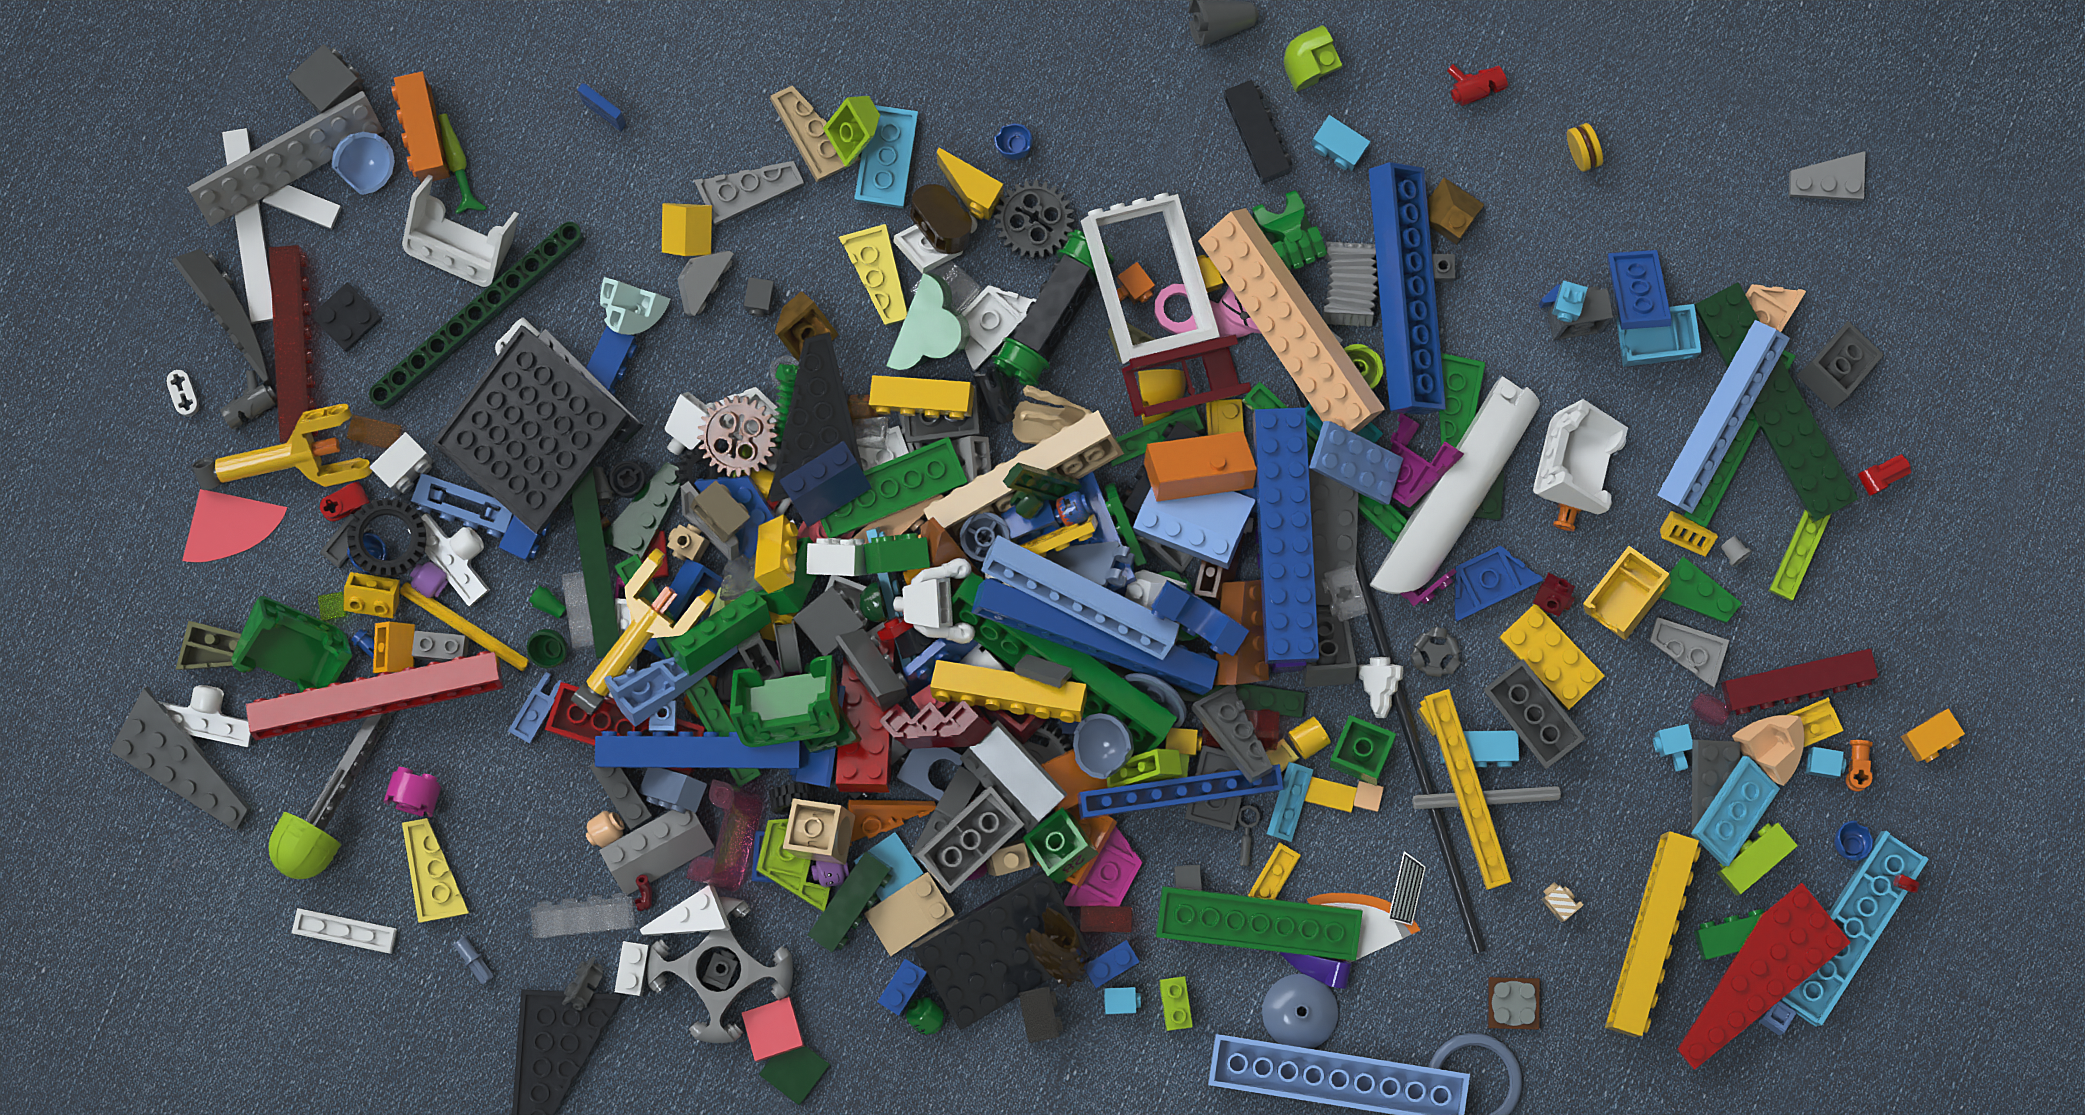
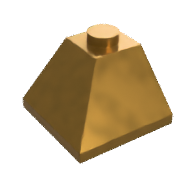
(1452, 210)
(800, 320)

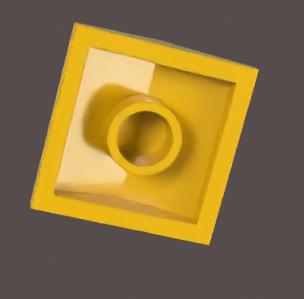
(686, 229)

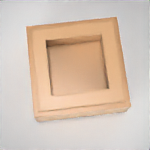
(1368, 796)

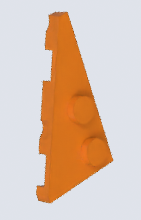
(884, 815)

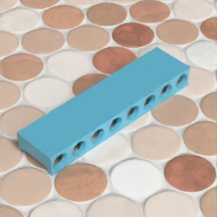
(1861, 915)

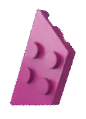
(1109, 875)

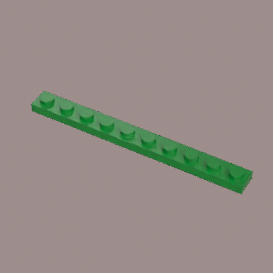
(1381, 516)
(702, 692)

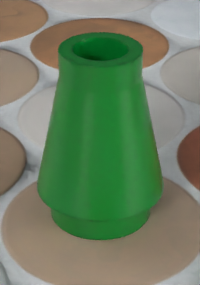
(547, 602)

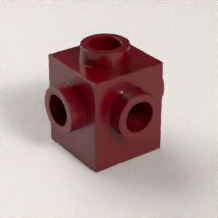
(1554, 595)

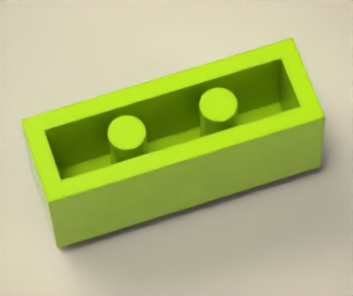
(1147, 767)
(1757, 858)

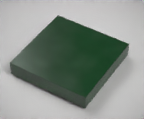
(795, 1072)

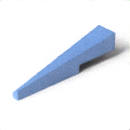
(649, 689)

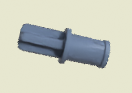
(473, 960)

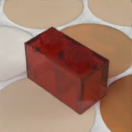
(1105, 919)

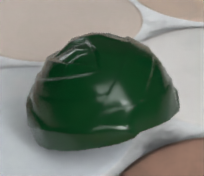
(873, 603)
(546, 648)

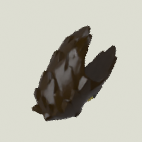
(1058, 949)

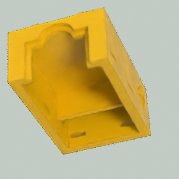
(1627, 593)

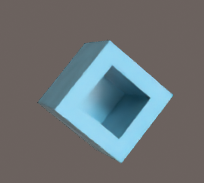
(1825, 762)
(1121, 1000)

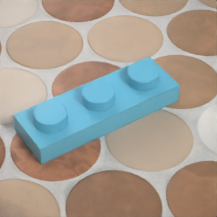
(1290, 802)

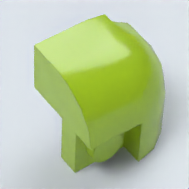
(1310, 58)

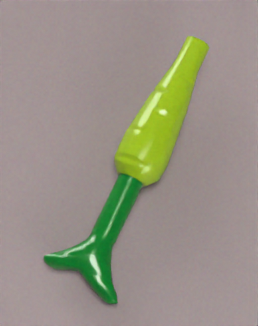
(457, 163)

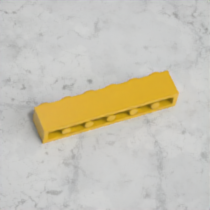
(1007, 691)

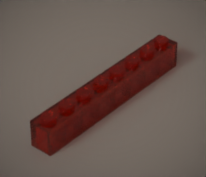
(291, 337)

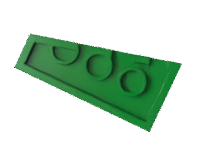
(1461, 389)

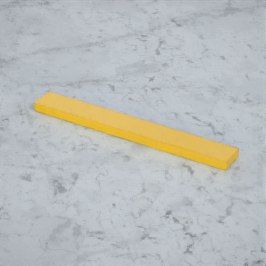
(1467, 789)

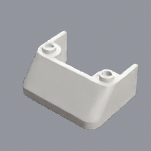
(451, 245)

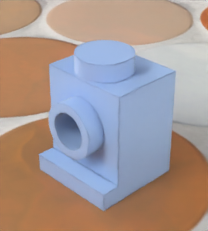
(667, 723)

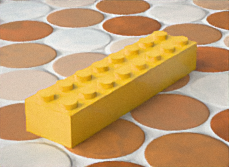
(1652, 934)

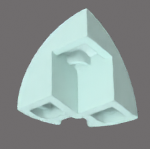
(630, 308)

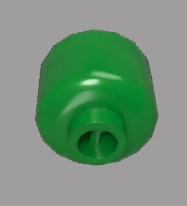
(925, 1016)

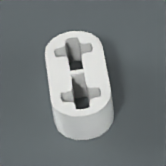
(188, 391)

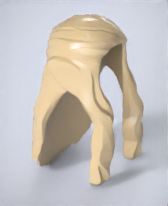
(1041, 421)

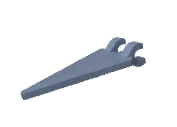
(1094, 561)

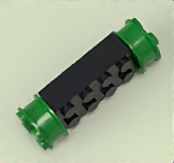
(1051, 313)

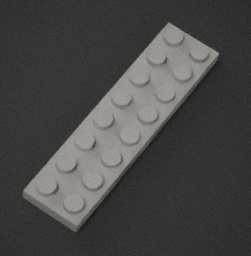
(282, 159)

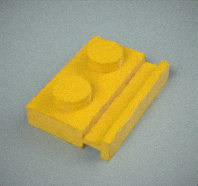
(1224, 416)
(1818, 721)

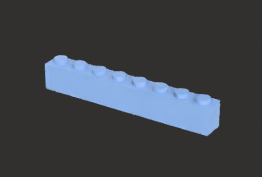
(1723, 416)
(1079, 597)

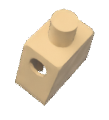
(1010, 858)

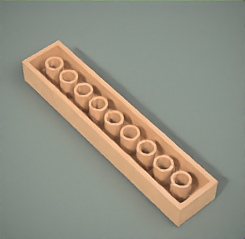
(1290, 322)

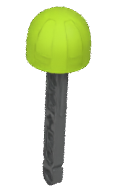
(301, 846)

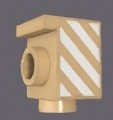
(1560, 901)

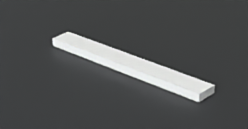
(251, 239)

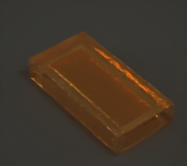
(373, 432)

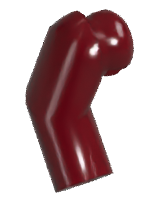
(645, 889)

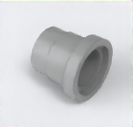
(1735, 551)

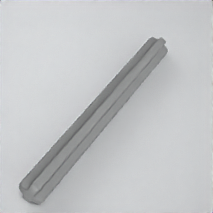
(1491, 797)

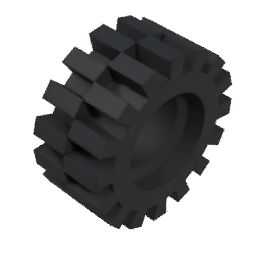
(687, 464)
(782, 797)

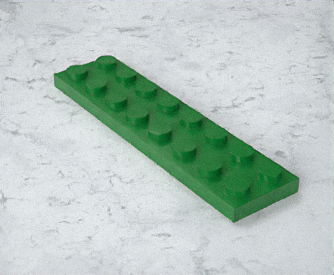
(1258, 923)

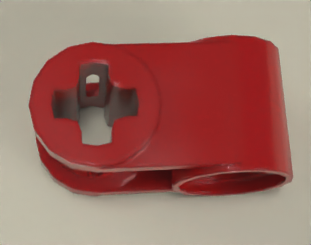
(346, 502)

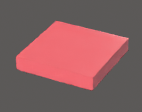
(773, 1029)

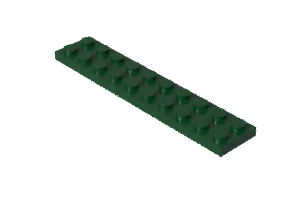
(1780, 411)

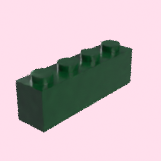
(850, 901)

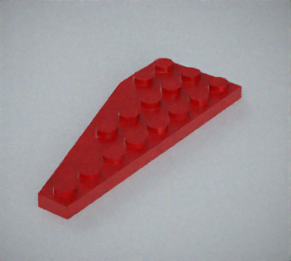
(1777, 956)

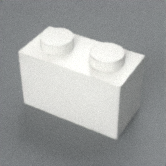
(632, 969)

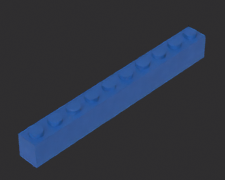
(607, 367)
(1033, 616)

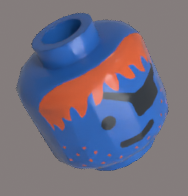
(1072, 509)

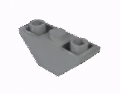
(700, 279)

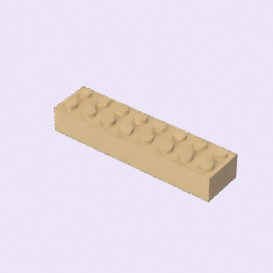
(1070, 453)

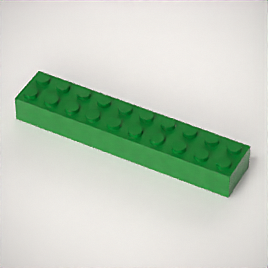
(1105, 690)

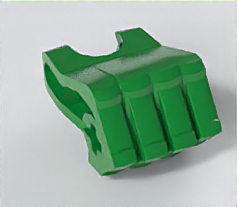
(1291, 232)

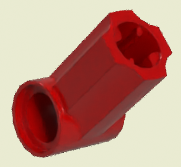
(1879, 477)

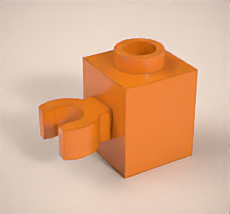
(1135, 284)

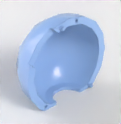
(363, 161)

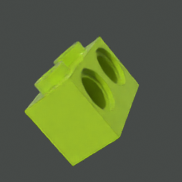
(1175, 1003)

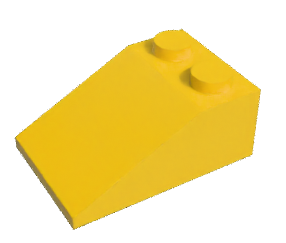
(975, 188)

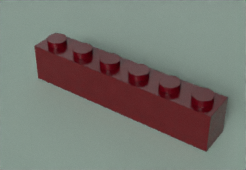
(1799, 680)

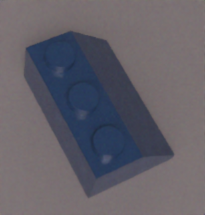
(825, 484)

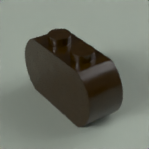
(941, 219)

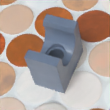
(918, 765)

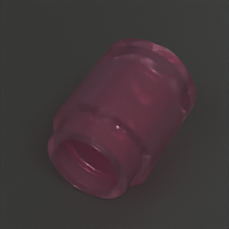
(1710, 709)

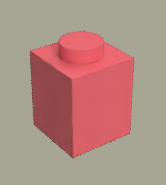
(924, 696)

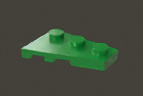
(1123, 527)
(1699, 593)

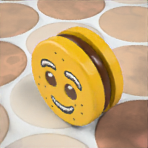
(1585, 147)

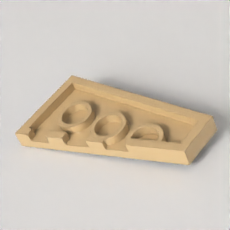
(808, 133)

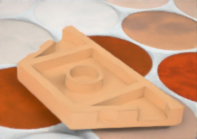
(1774, 304)

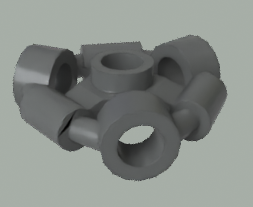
(1435, 653)

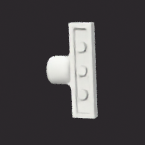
(454, 558)
(205, 719)

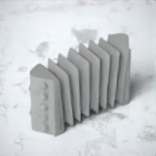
(1350, 284)

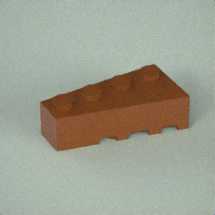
(1244, 604)

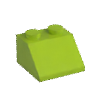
(852, 127)

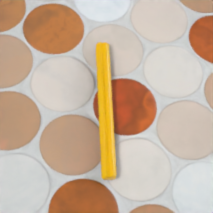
(465, 627)

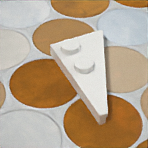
(697, 913)

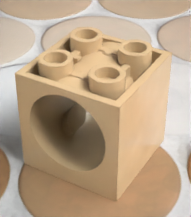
(819, 831)

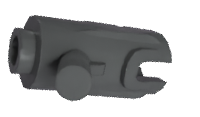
(253, 402)

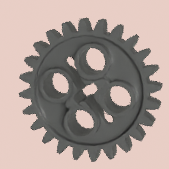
(1046, 201)

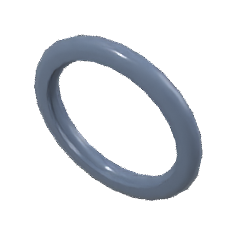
(1494, 1045)

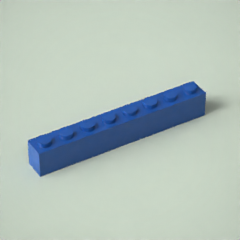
(691, 752)
(1175, 793)

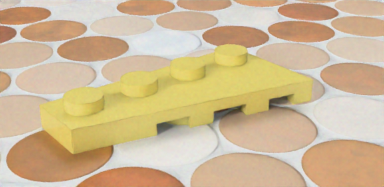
(877, 267)
(431, 877)

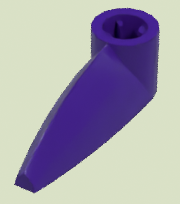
(1326, 970)

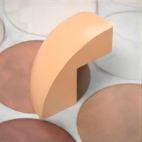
(1774, 744)

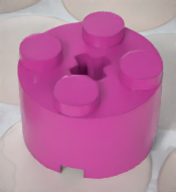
(412, 792)

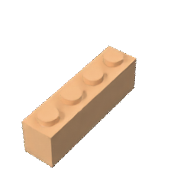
(900, 522)

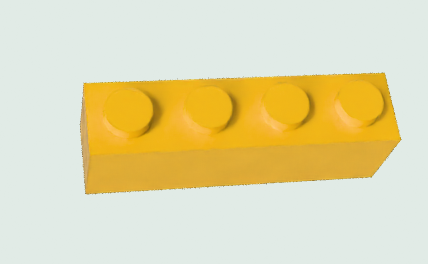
(921, 396)

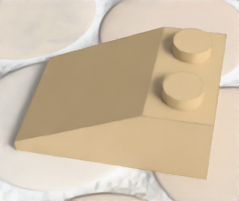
(909, 914)

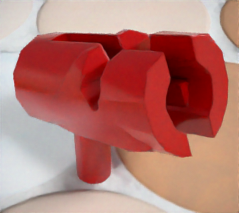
(1473, 88)

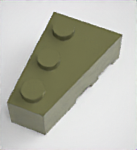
(206, 647)

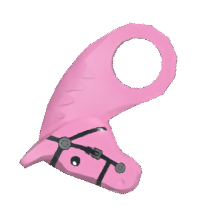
(1228, 313)

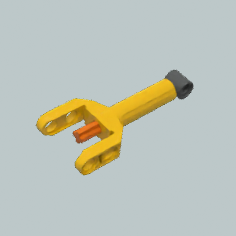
(298, 452)
(646, 623)

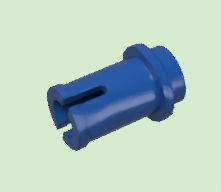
(365, 642)

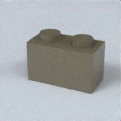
(720, 511)

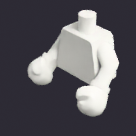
(928, 602)

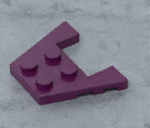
(1416, 473)

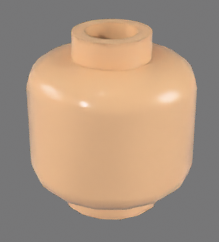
(604, 829)

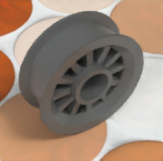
(787, 648)

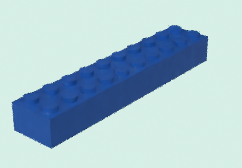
(1407, 289)
(1285, 535)

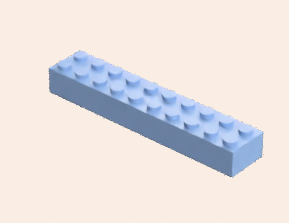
(1336, 1078)

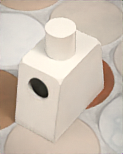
(684, 423)

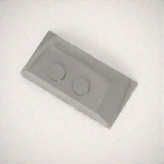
(969, 839)

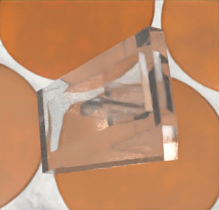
(872, 432)

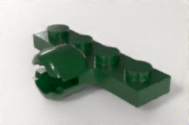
(1035, 487)

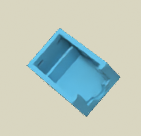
(1662, 343)

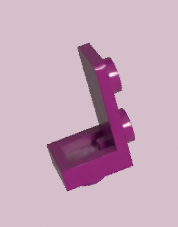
(1425, 596)

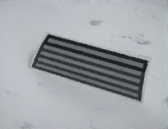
(1407, 890)

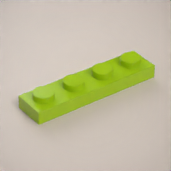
(1798, 556)

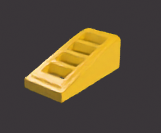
(1682, 522)

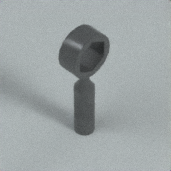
(1246, 839)

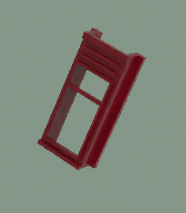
(1218, 369)

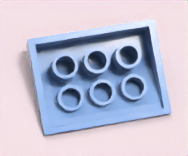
(1197, 525)

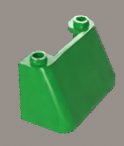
(291, 645)
(786, 706)

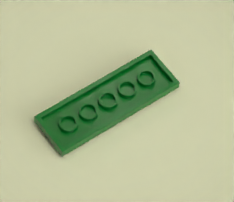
(899, 486)

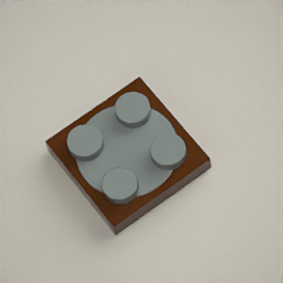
(1513, 1003)

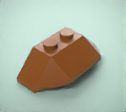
(943, 548)

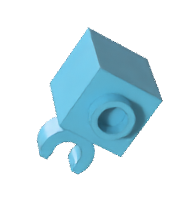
(1569, 301)
(1674, 742)

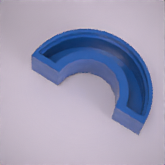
(1199, 617)

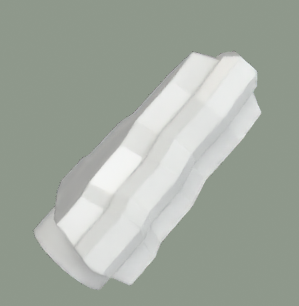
(1380, 682)

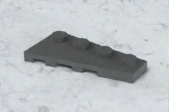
(1229, 725)

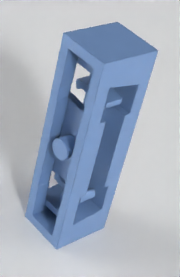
(425, 493)

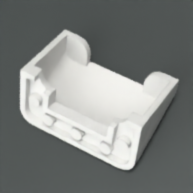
(1578, 457)

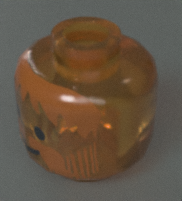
(860, 408)

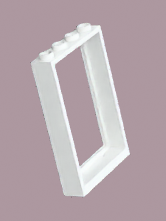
(1187, 264)

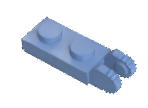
(534, 711)

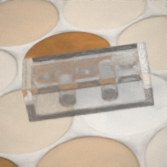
(577, 611)

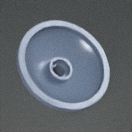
(1160, 693)
(1281, 1015)

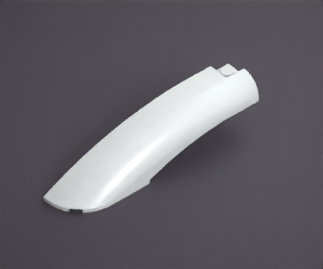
(1459, 492)

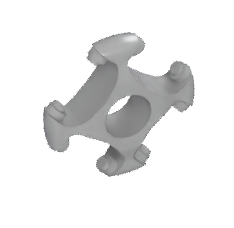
(719, 1002)

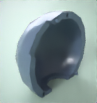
(1102, 745)

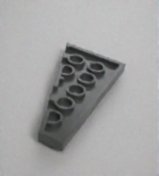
(170, 756)

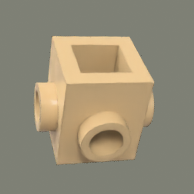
(687, 543)

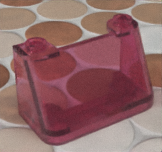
(735, 838)

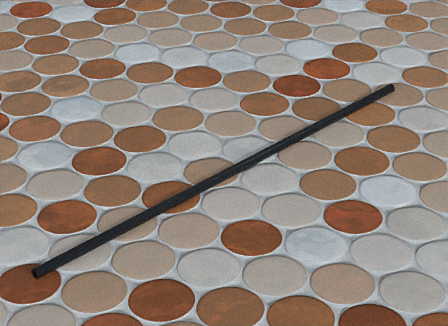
(1416, 753)

